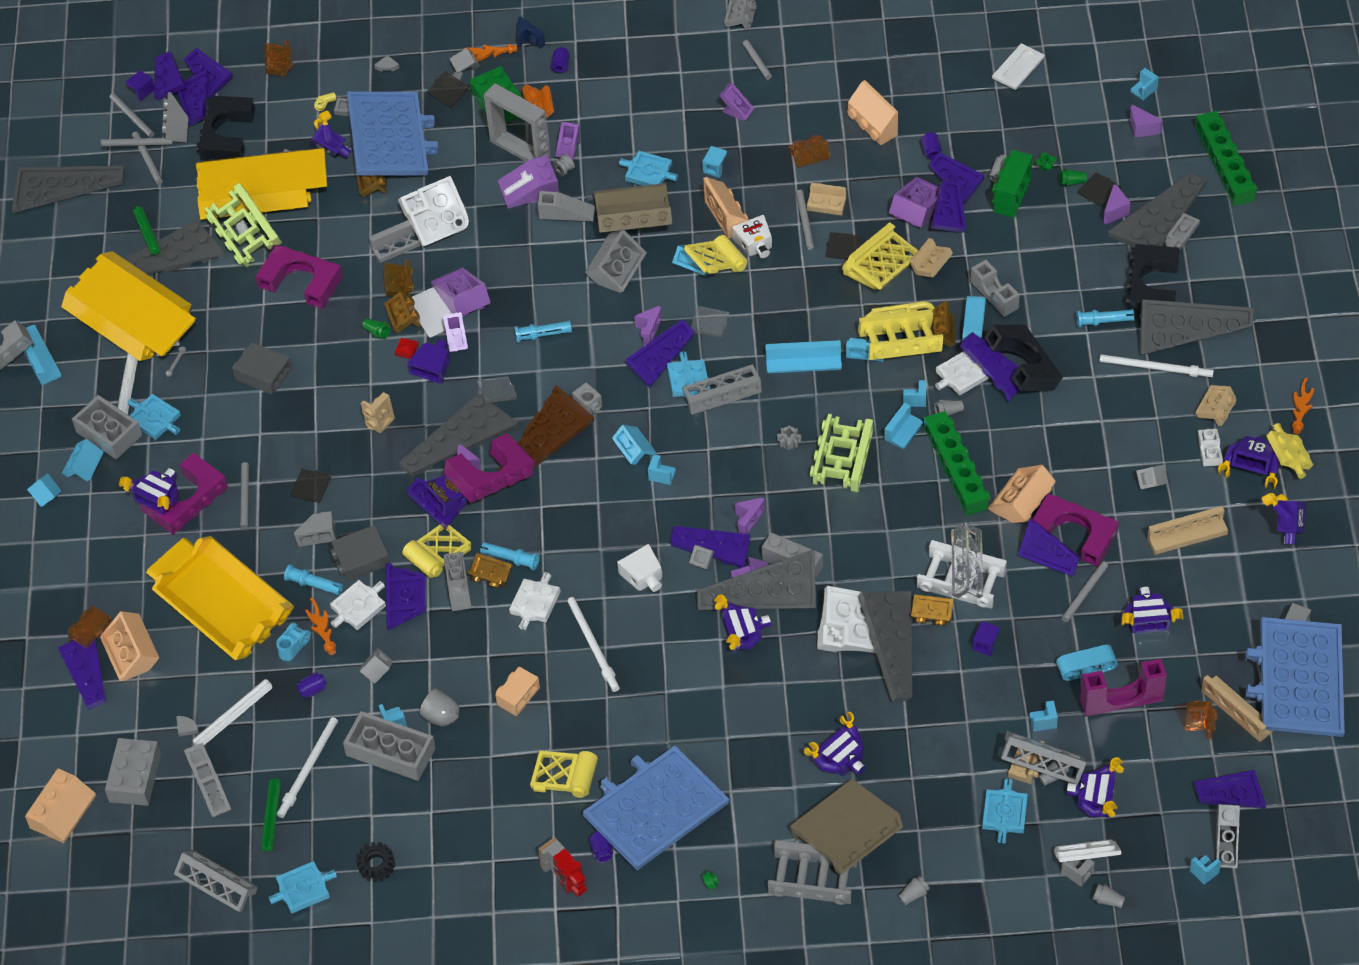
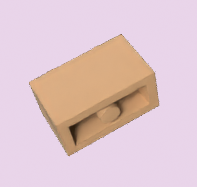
(517, 691)

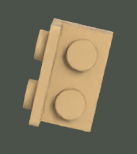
(826, 199)
(1217, 404)
(379, 413)
(1022, 773)

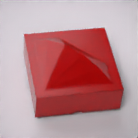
(406, 348)

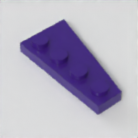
(653, 358)
(992, 363)
(727, 546)
(85, 671)

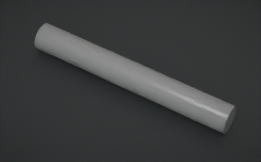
(757, 59)

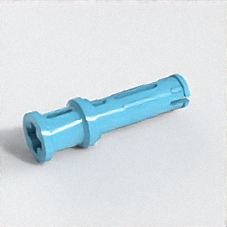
(1095, 317)
(533, 331)
(517, 557)
(304, 578)

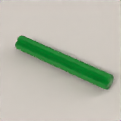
(146, 230)
(270, 815)

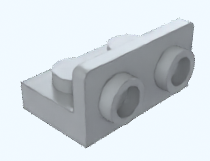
(740, 13)

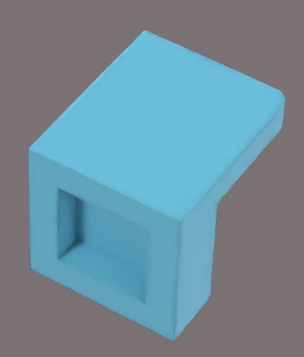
(1147, 84)
(713, 161)
(916, 397)
(659, 472)
(44, 490)
(394, 715)
(1044, 719)
(1204, 868)

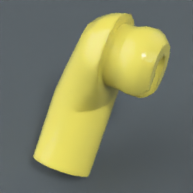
(323, 100)

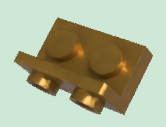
(371, 183)
(402, 312)

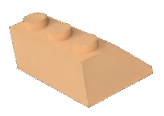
(873, 113)
(722, 205)
(1022, 493)
(129, 646)
(60, 806)

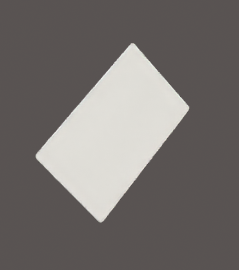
(431, 311)

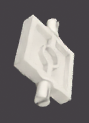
(960, 374)
(534, 600)
(358, 604)

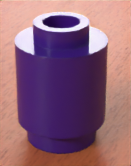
(560, 60)
(931, 145)
(311, 685)
(601, 848)

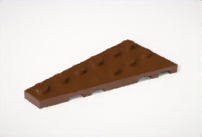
(553, 426)

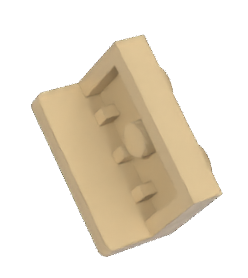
(930, 259)

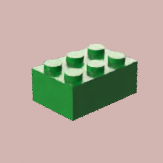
(482, 83)
(1012, 183)

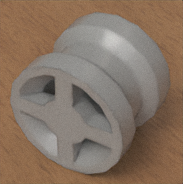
(563, 165)

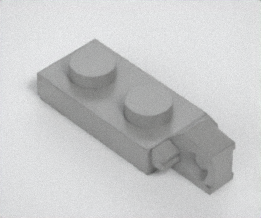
(1182, 231)

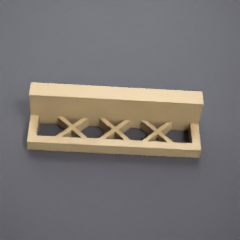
(1188, 531)
(1235, 707)

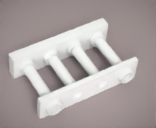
(943, 552)

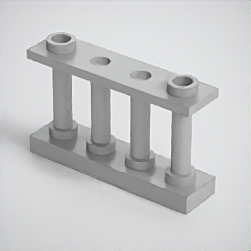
(806, 854)

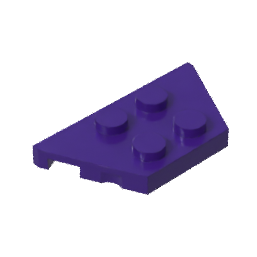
(404, 595)

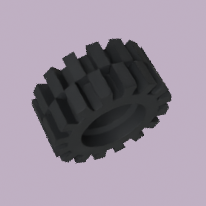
(372, 852)

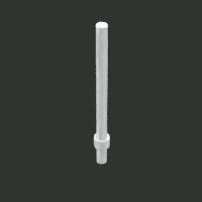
(1194, 371)
(607, 672)
(290, 798)

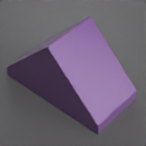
(1144, 123)
(1117, 206)

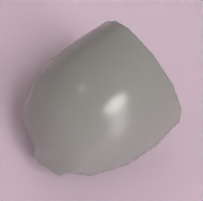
(439, 708)

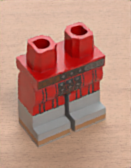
(562, 864)

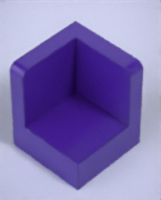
(142, 84)
(985, 637)

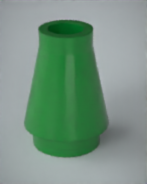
(1071, 177)
(378, 328)

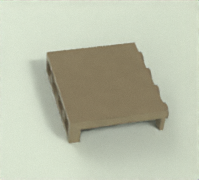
(633, 207)
(847, 825)

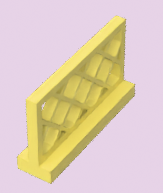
(869, 248)

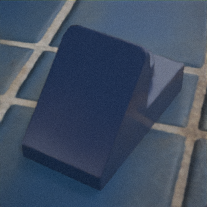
(527, 31)

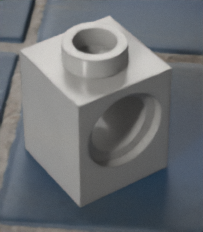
(588, 398)

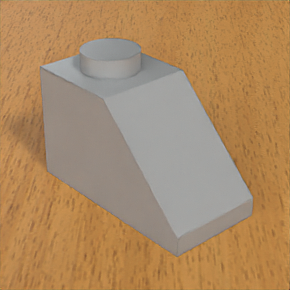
(316, 529)

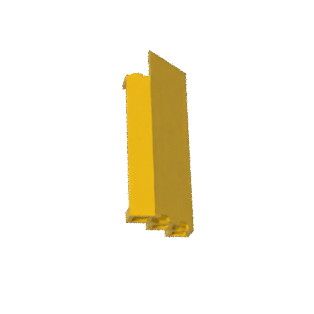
(270, 179)
(128, 307)
(219, 595)

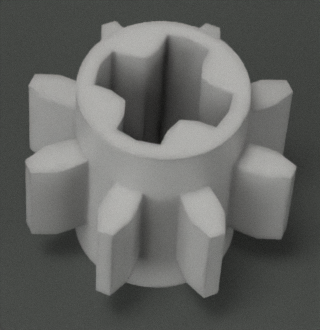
(789, 437)

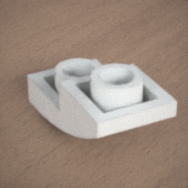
(1210, 447)

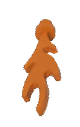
(488, 50)
(1300, 403)
(322, 624)

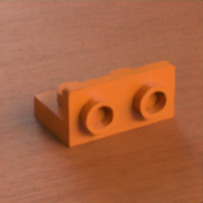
(540, 98)

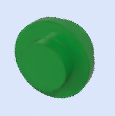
(711, 880)

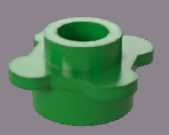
(1046, 161)

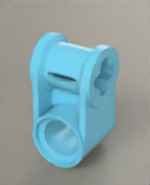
(292, 641)

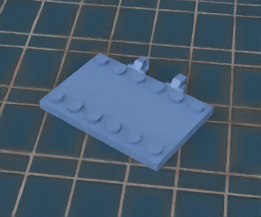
(389, 133)
(1300, 676)
(654, 806)

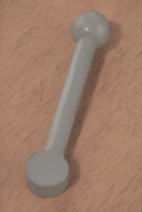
(182, 350)

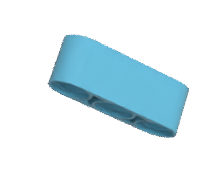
(974, 316)
(1086, 661)

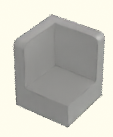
(464, 60)
(1152, 476)
(376, 665)
(1078, 871)

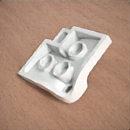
(434, 211)
(843, 623)

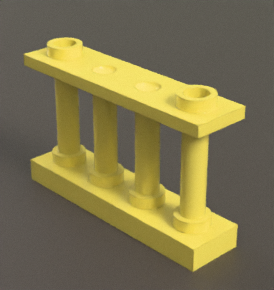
(896, 323)

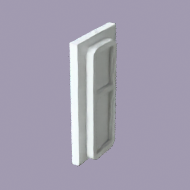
(1018, 66)
(1087, 850)

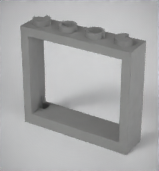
(499, 99)

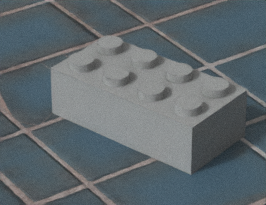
(389, 745)

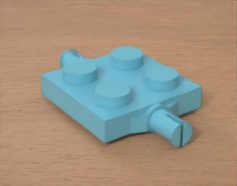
(648, 169)
(685, 373)
(155, 416)
(1005, 811)
(302, 887)

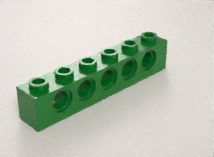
(1225, 158)
(956, 463)

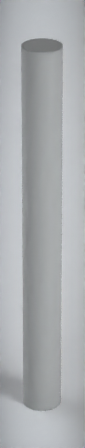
(131, 115)
(135, 142)
(148, 160)
(804, 218)
(244, 495)
(1084, 592)

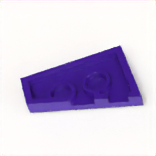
(218, 75)
(167, 76)
(195, 97)
(952, 170)
(949, 208)
(416, 492)
(1047, 550)
(1232, 789)

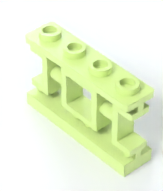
(253, 217)
(857, 454)

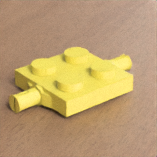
(1289, 450)

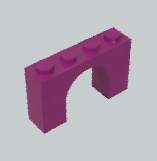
(285, 261)
(209, 484)
(478, 484)
(1102, 529)
(1146, 690)

